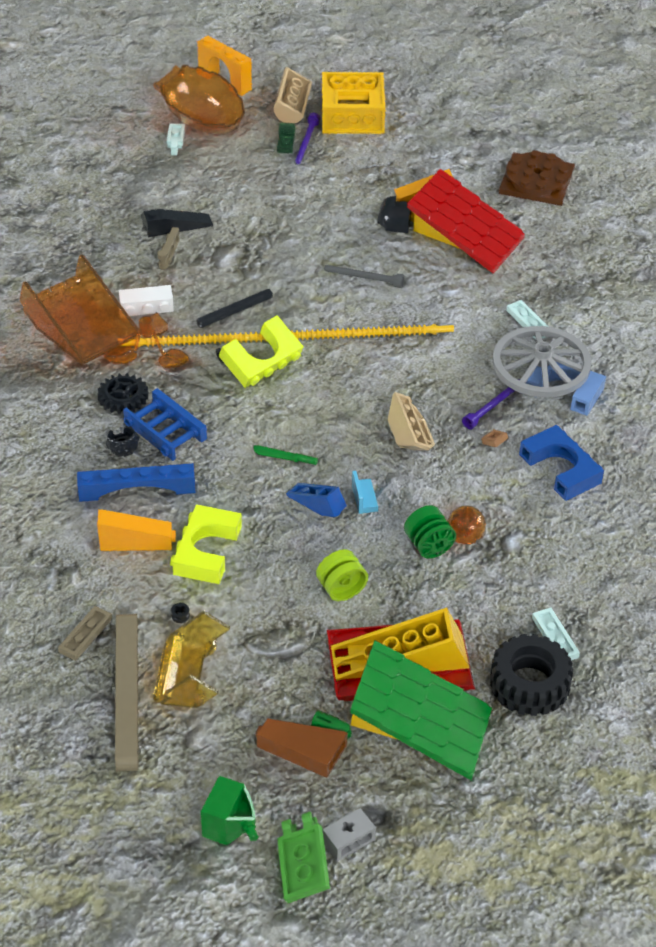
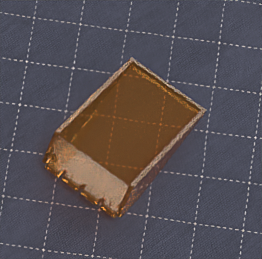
(80, 315)

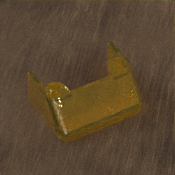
(183, 661)

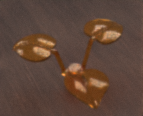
(149, 327)

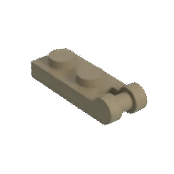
(168, 249)

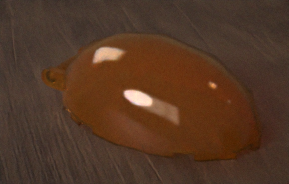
(202, 99)

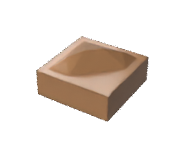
(494, 438)

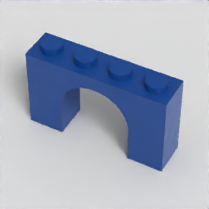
(556, 443)

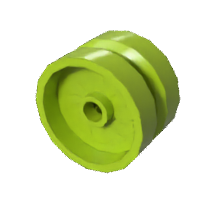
(342, 575)

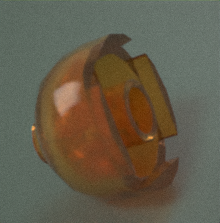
(468, 524)

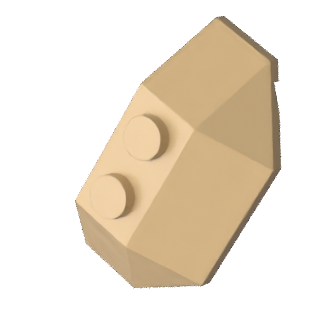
(408, 424)

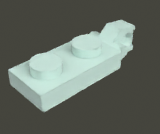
(175, 137)

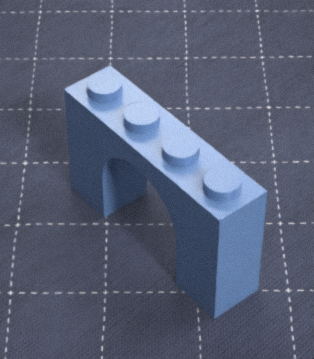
(584, 397)

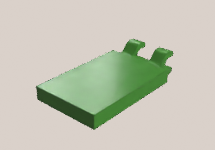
(302, 859)

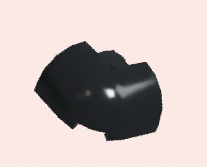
(394, 215)

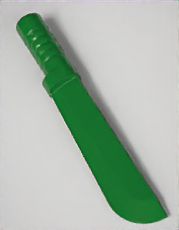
(270, 452)

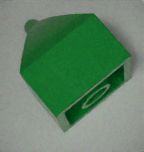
(228, 812)

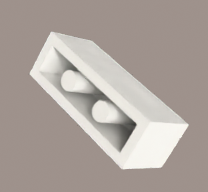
(147, 300)

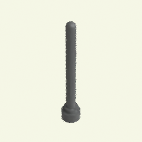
(396, 280)

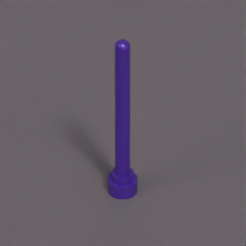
(313, 120)
(472, 419)

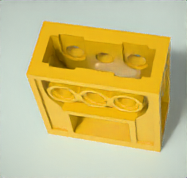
(346, 104)

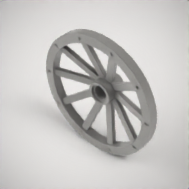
(542, 355)

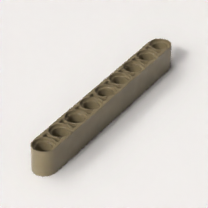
(126, 693)

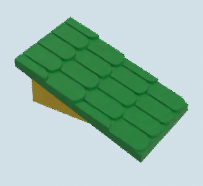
(420, 710)

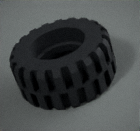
(527, 695)

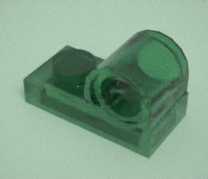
(286, 138)

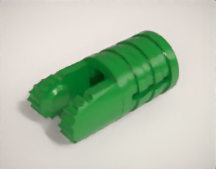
(328, 721)

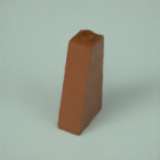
(303, 744)

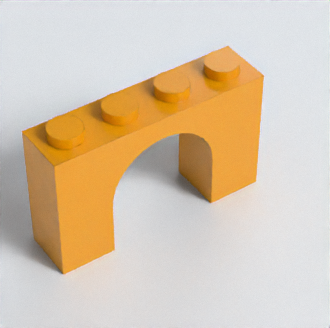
(237, 63)

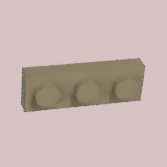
(85, 633)

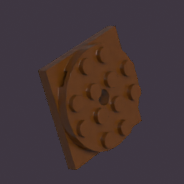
(537, 177)

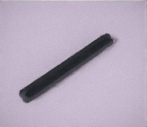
(234, 308)

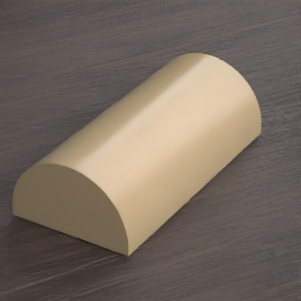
(292, 97)

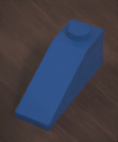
(319, 498)

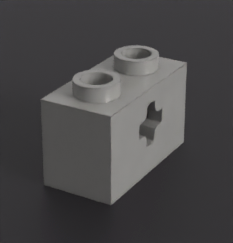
(348, 834)

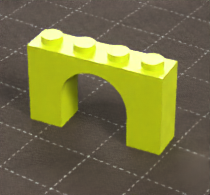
(250, 369)
(204, 523)

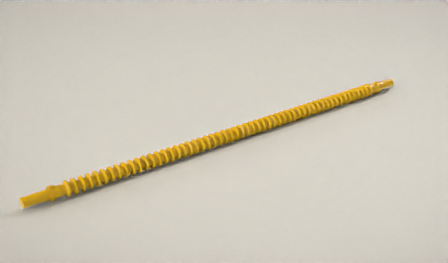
(433, 329)

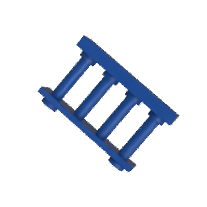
(170, 410)

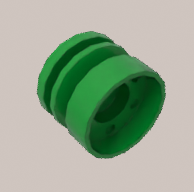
(429, 531)

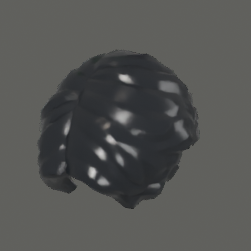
(123, 443)

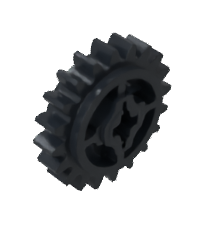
(122, 393)

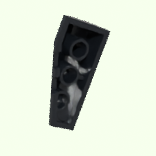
(161, 221)

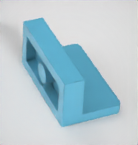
(364, 494)

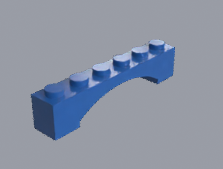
(100, 482)

